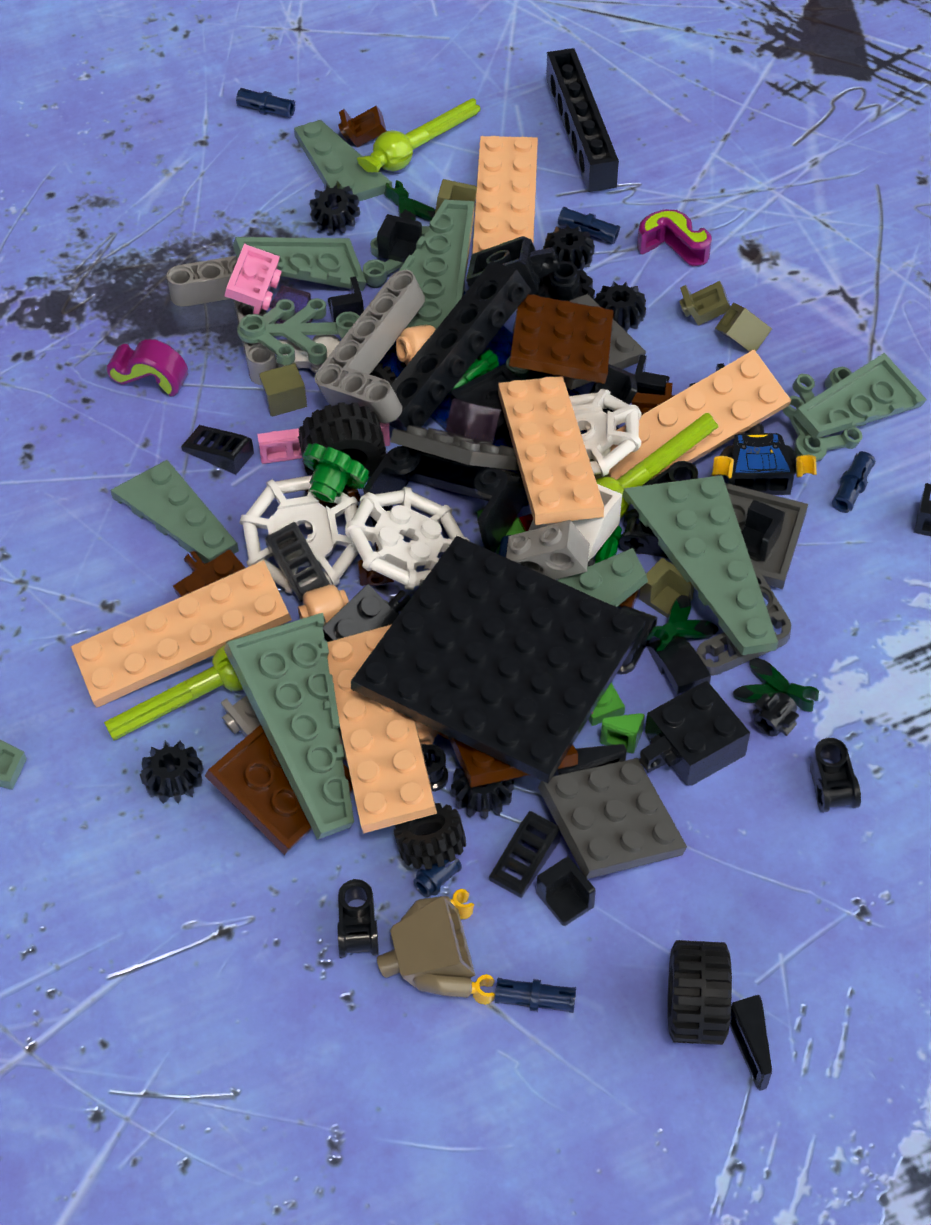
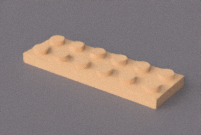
(505, 190)
(735, 398)
(550, 451)
(179, 633)
(378, 743)

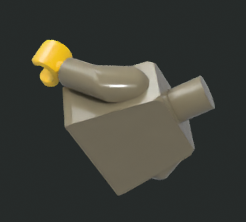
(434, 950)

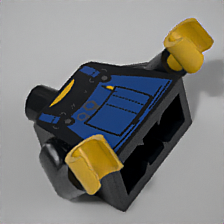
(762, 462)

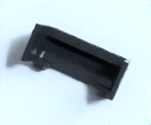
(498, 486)

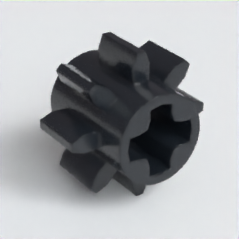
(775, 714)

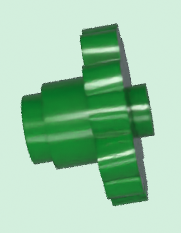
(332, 472)

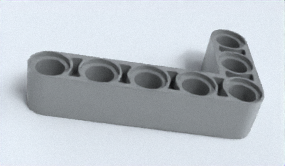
(207, 283)
(348, 368)

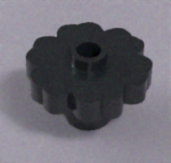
(566, 283)

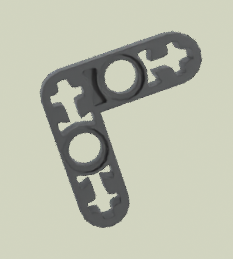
(716, 644)

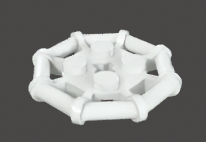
(602, 428)
(302, 511)
(395, 556)

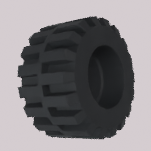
(346, 429)
(699, 992)

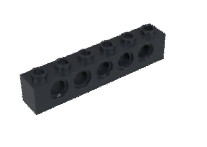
(582, 120)
(457, 343)

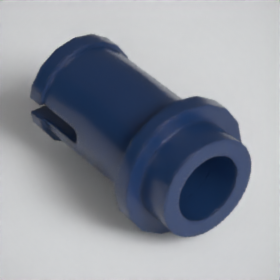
(430, 880)

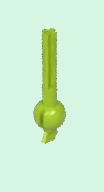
(395, 149)
(660, 458)
(219, 674)

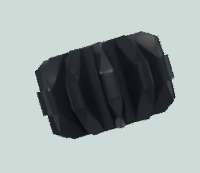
(336, 218)
(571, 246)
(626, 303)
(171, 772)
(483, 797)

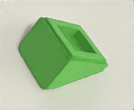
(623, 730)

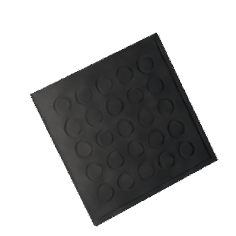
(499, 658)

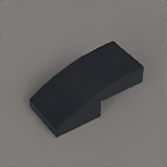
(680, 664)

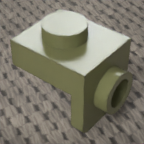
(705, 303)

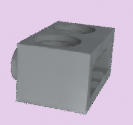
(551, 550)

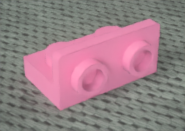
(253, 278)

